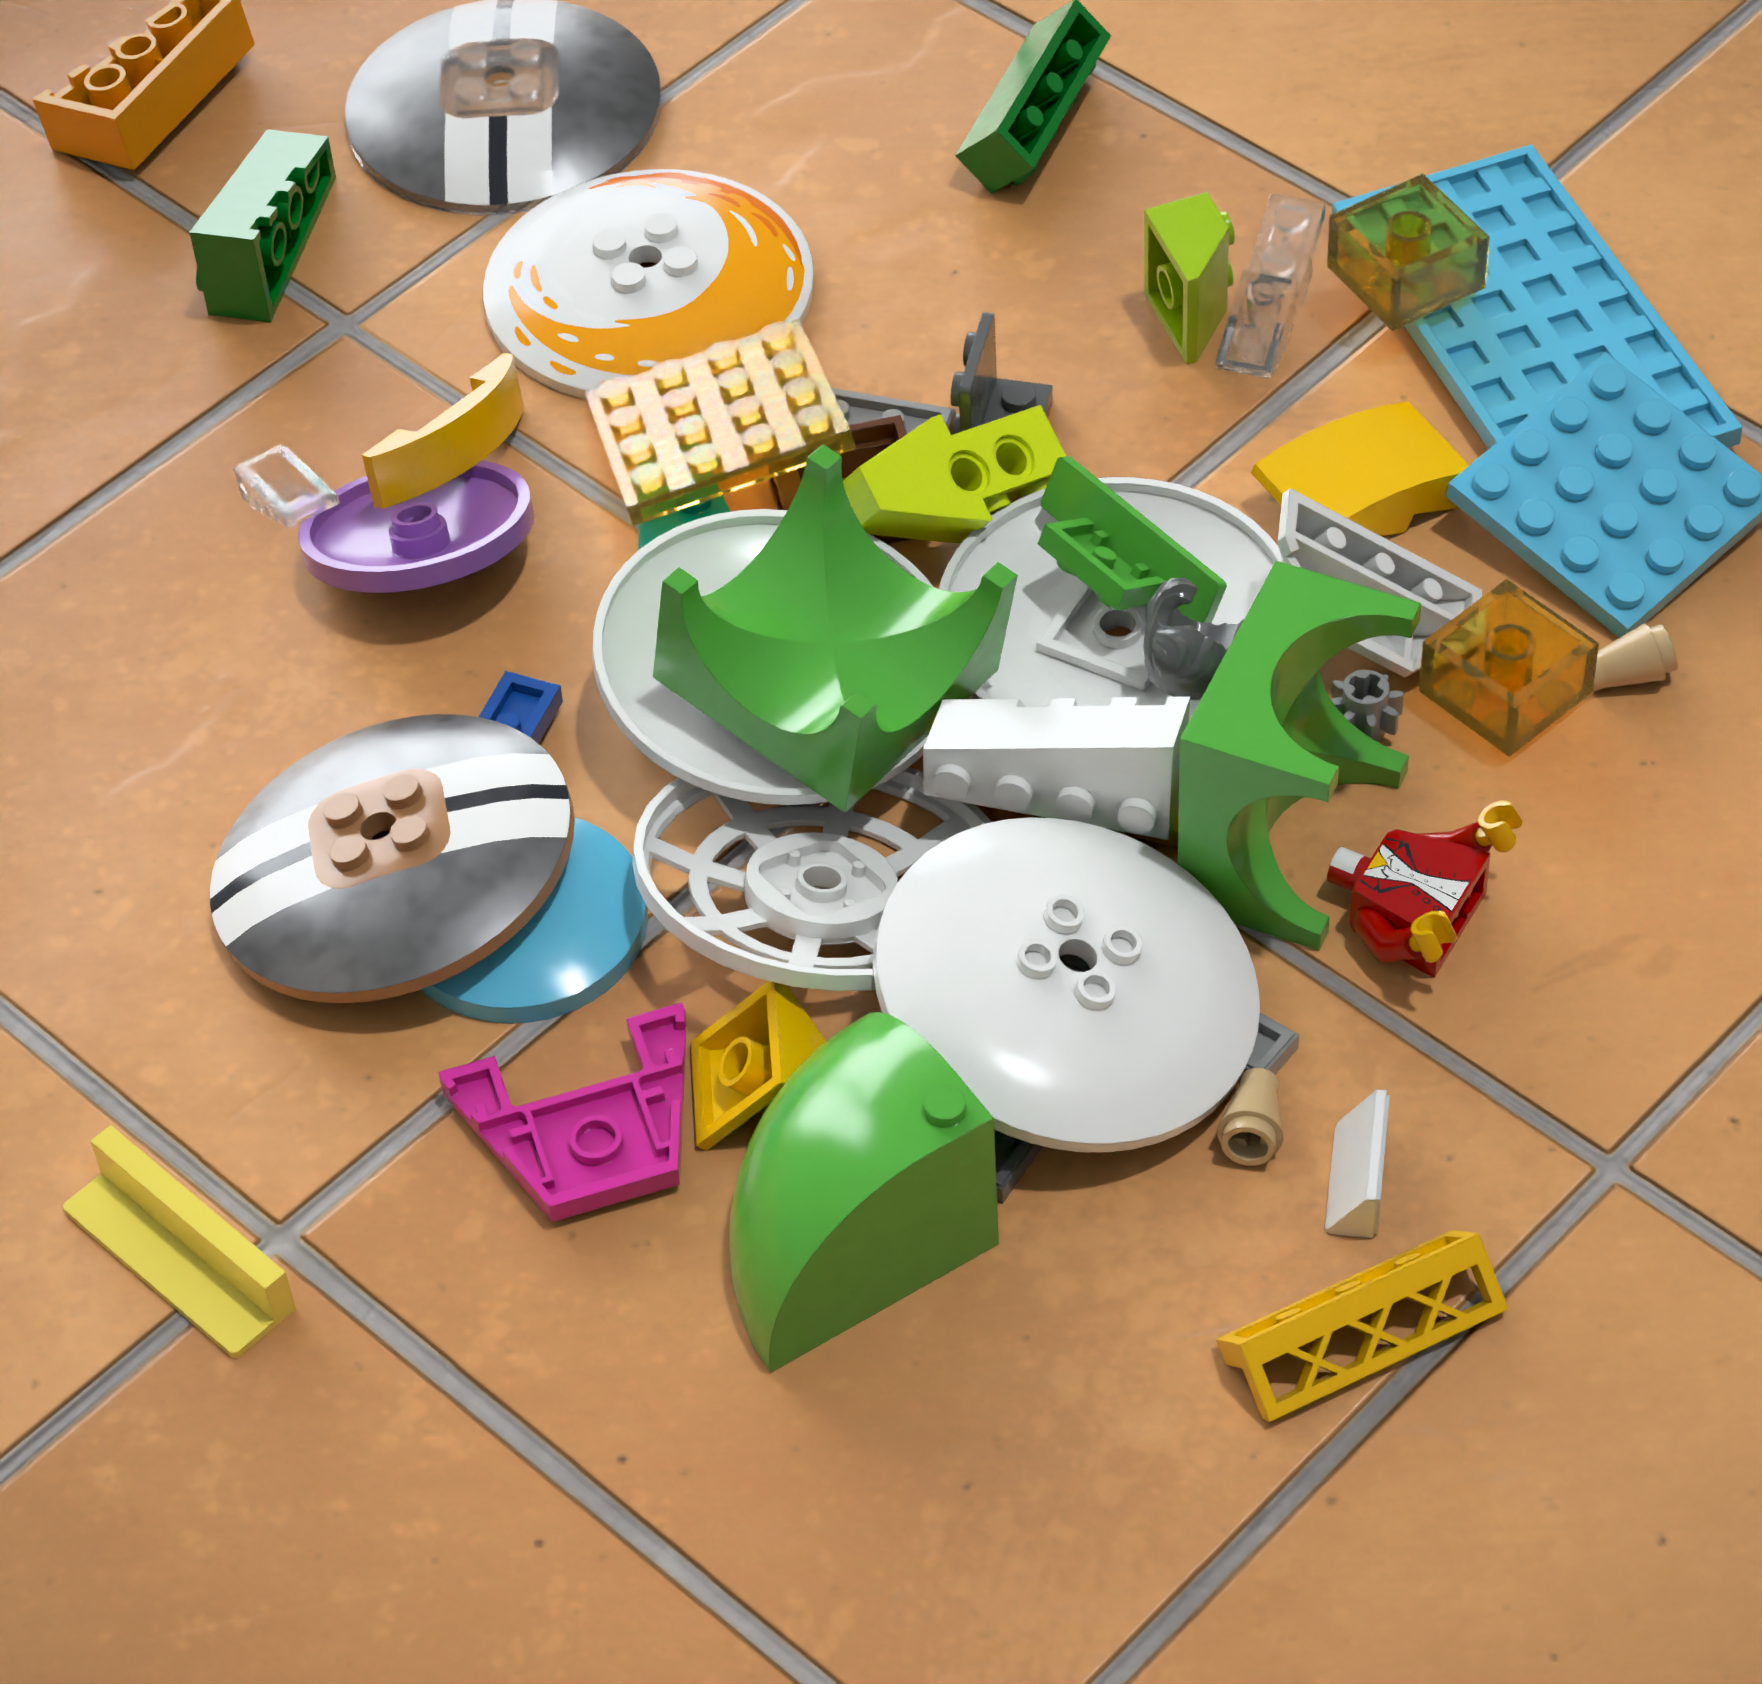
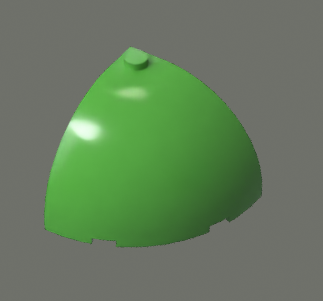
(858, 1188)

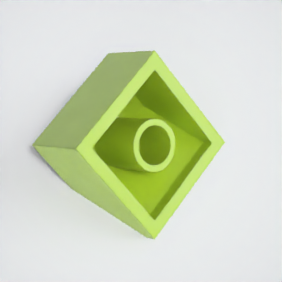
(1188, 269)

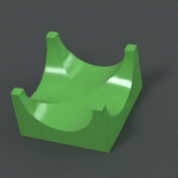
(828, 644)
(1276, 737)

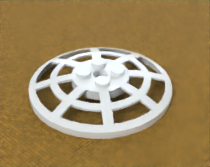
(796, 884)

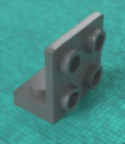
(980, 392)

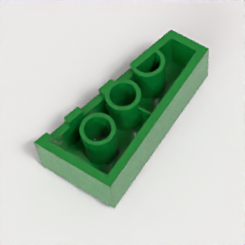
(261, 224)

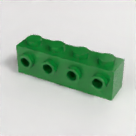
(1033, 97)

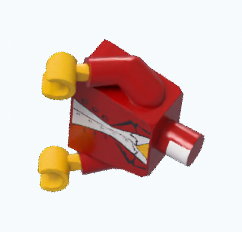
(1422, 887)

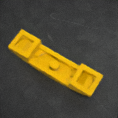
(452, 443)

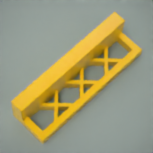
(1352, 1299)

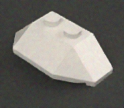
(1340, 548)

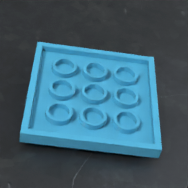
(1612, 495)

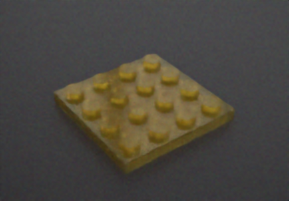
(717, 420)

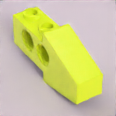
(952, 484)

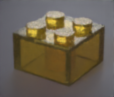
(1407, 251)
(1508, 667)

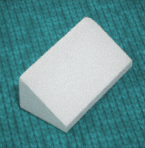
(1358, 1169)

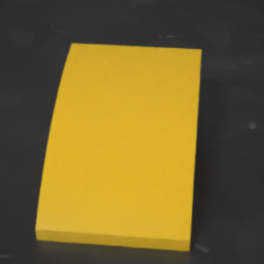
(1368, 467)

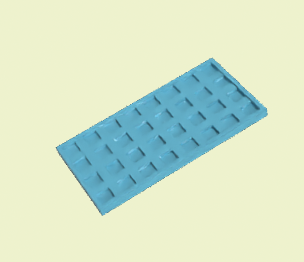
(1546, 306)

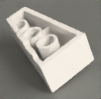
(1061, 760)

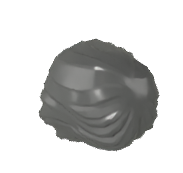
(1178, 650)

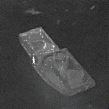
(1272, 287)

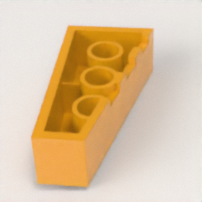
(146, 83)

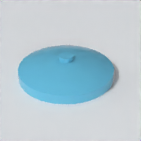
(568, 949)

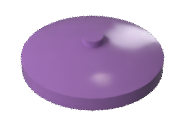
(419, 540)

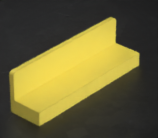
(180, 1247)

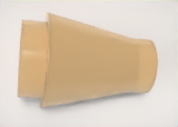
(1636, 658)
(1252, 1121)

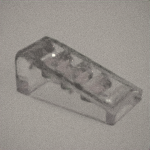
(283, 487)

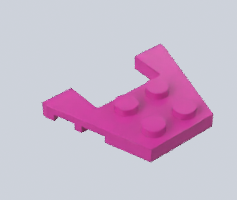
(594, 1140)

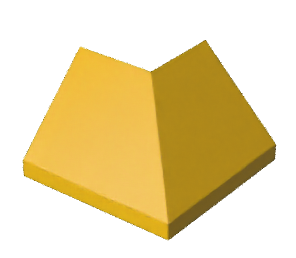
(747, 1060)

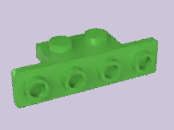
(1117, 546)

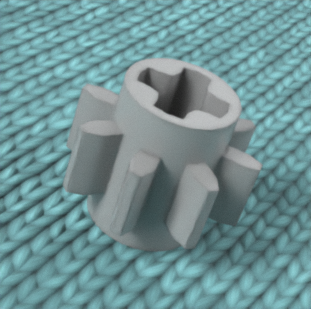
(1368, 702)

